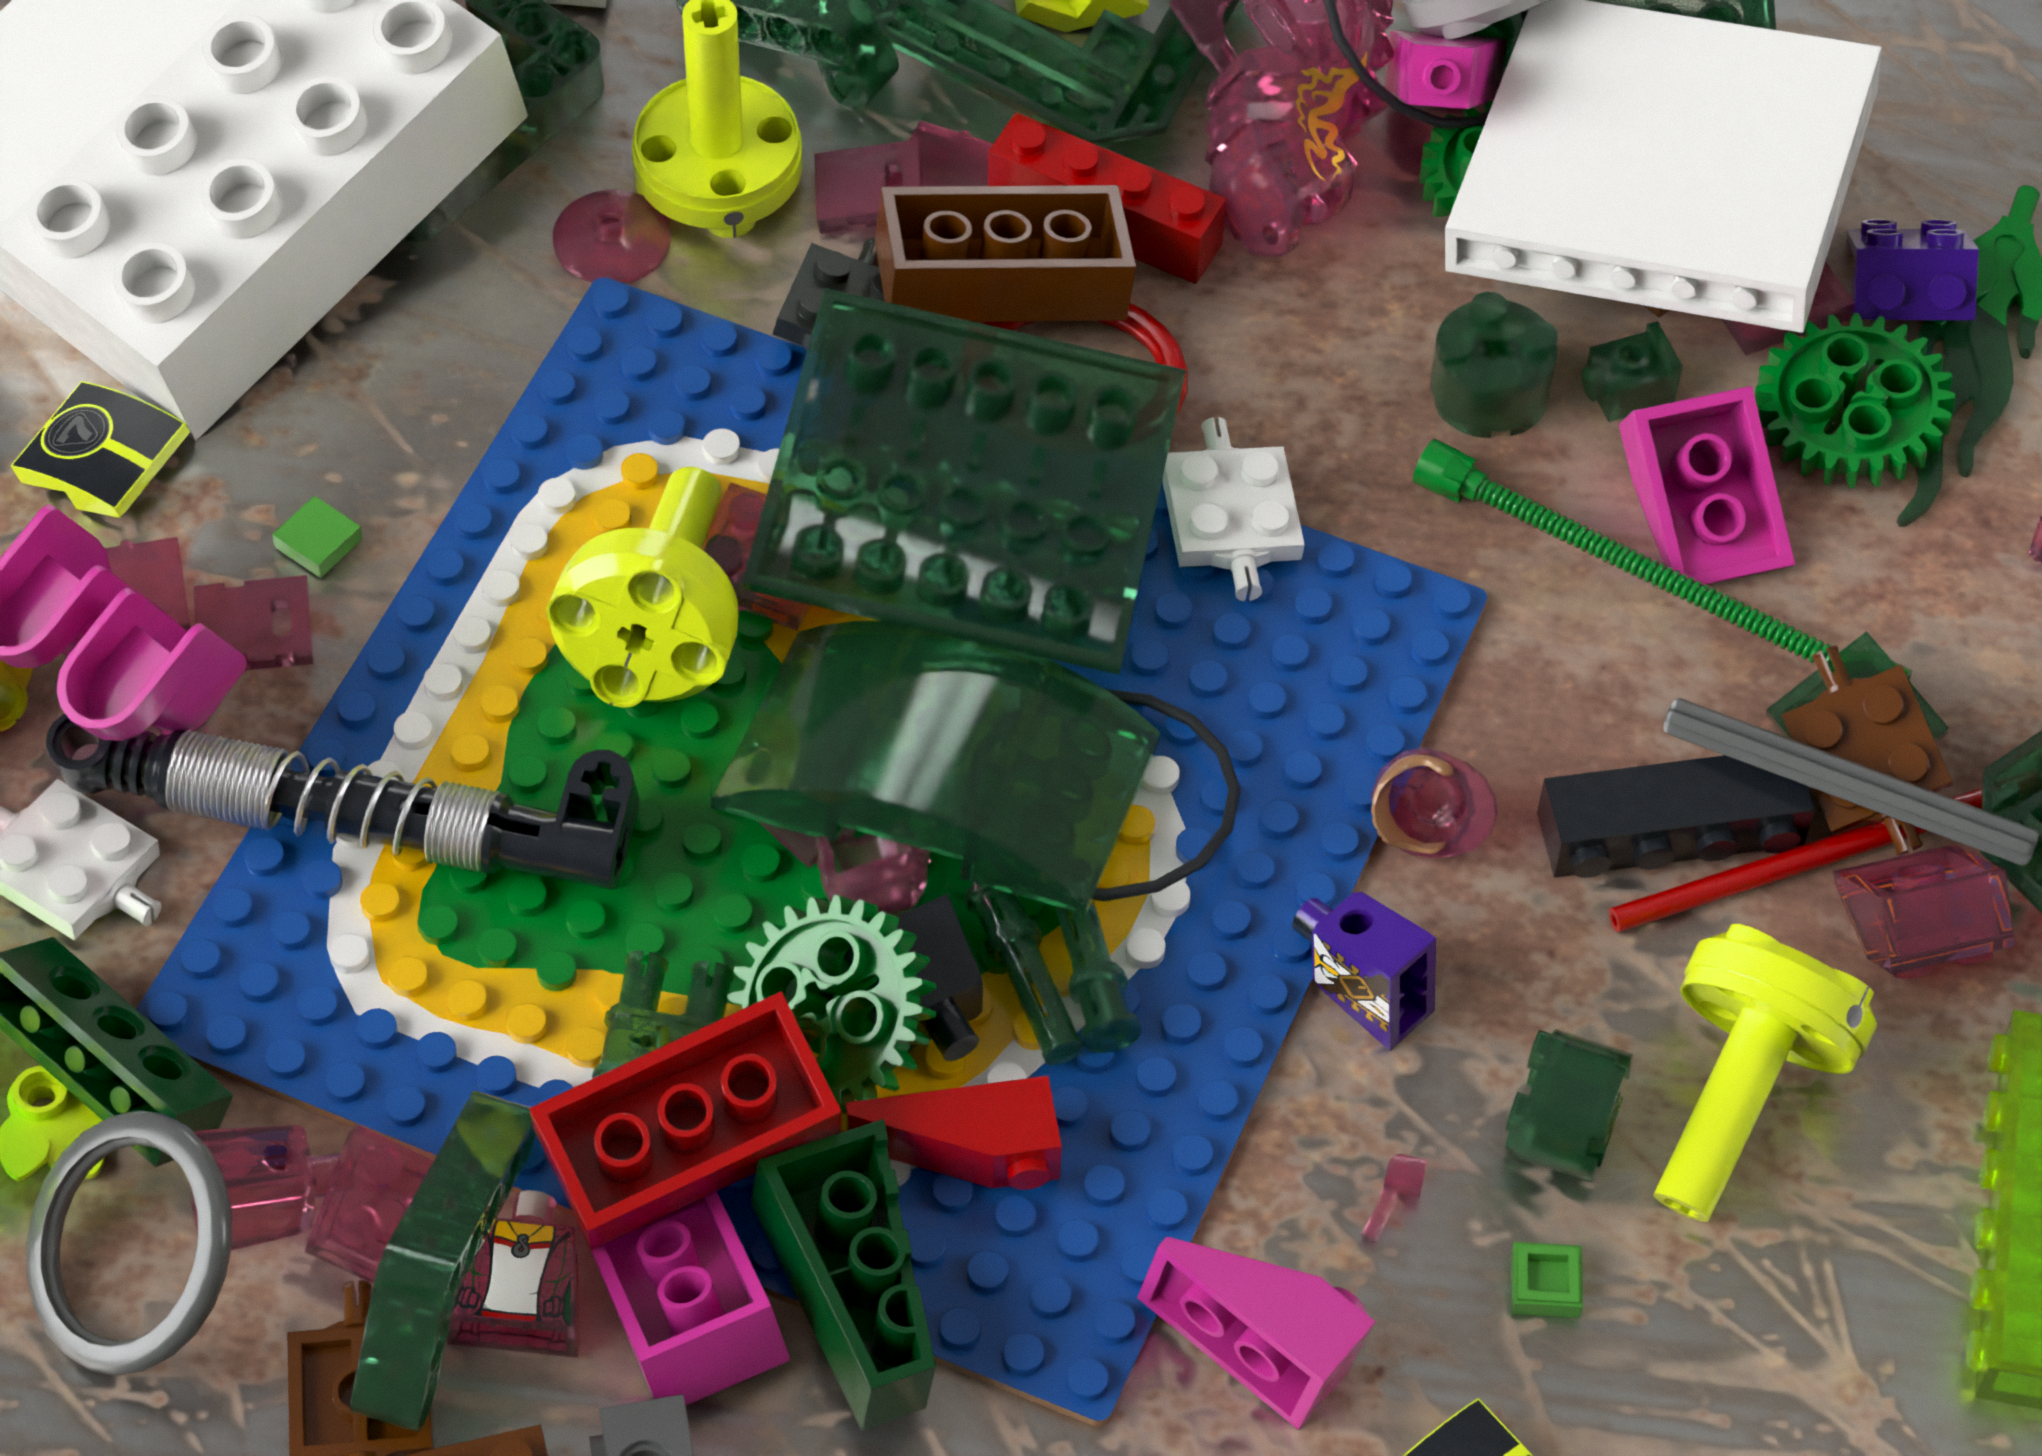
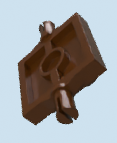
(1873, 725)
(321, 1389)

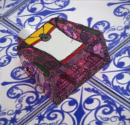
(522, 1285)

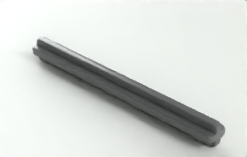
(1851, 781)

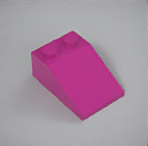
(1708, 486)
(691, 1302)
(1261, 1322)

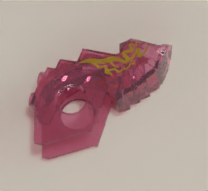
(1286, 112)

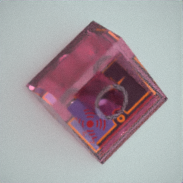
(1927, 909)

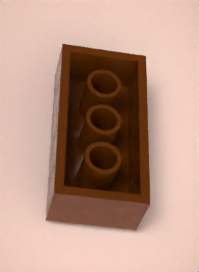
(1006, 252)

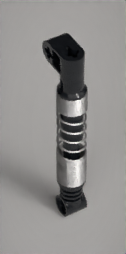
(447, 823)

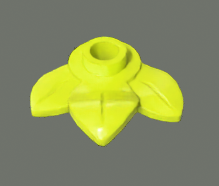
(42, 1133)

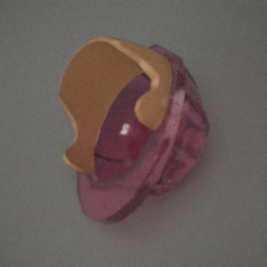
(1432, 804)

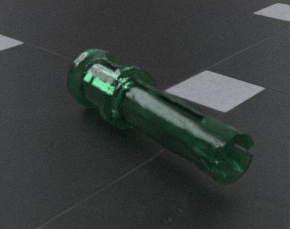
(1016, 946)
(1097, 983)

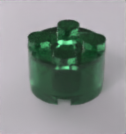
(1493, 366)
(1570, 1104)

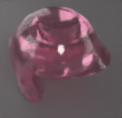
(873, 871)

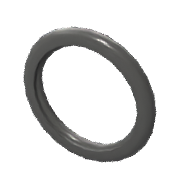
(211, 1254)

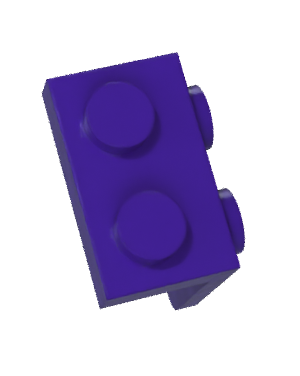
(1913, 271)

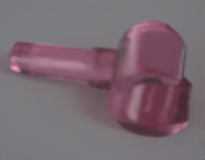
(1404, 1177)

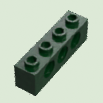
(101, 1042)

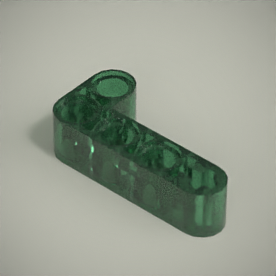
(828, 31)

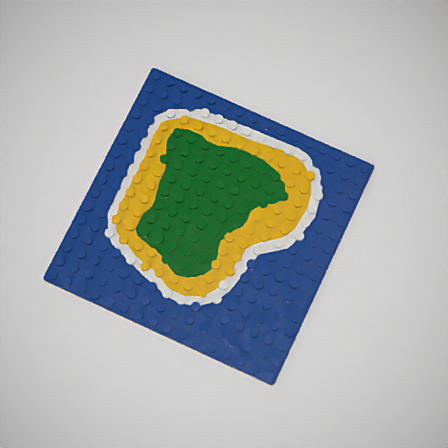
(412, 982)

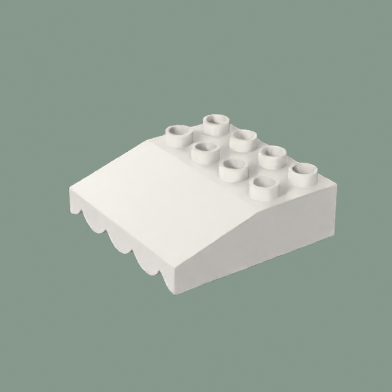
(226, 170)

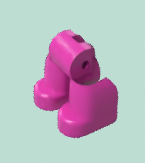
(124, 653)

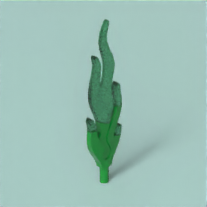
(1979, 349)

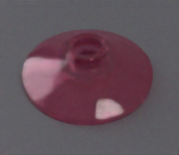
(611, 236)

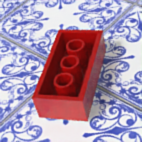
(685, 1119)

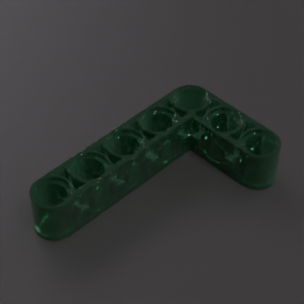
(558, 79)
(432, 1258)

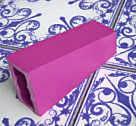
(1445, 71)

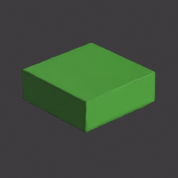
(317, 536)
(1546, 1279)

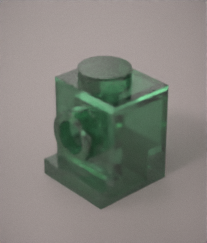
(1632, 373)

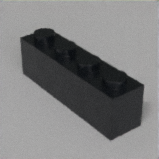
(1669, 815)

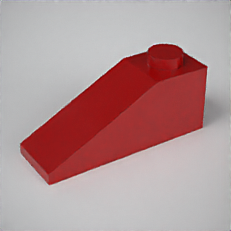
(973, 1133)

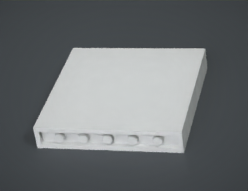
(1665, 162)

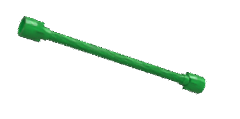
(1456, 476)

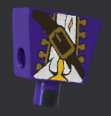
(1371, 964)

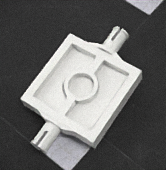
(1232, 508)
(74, 861)

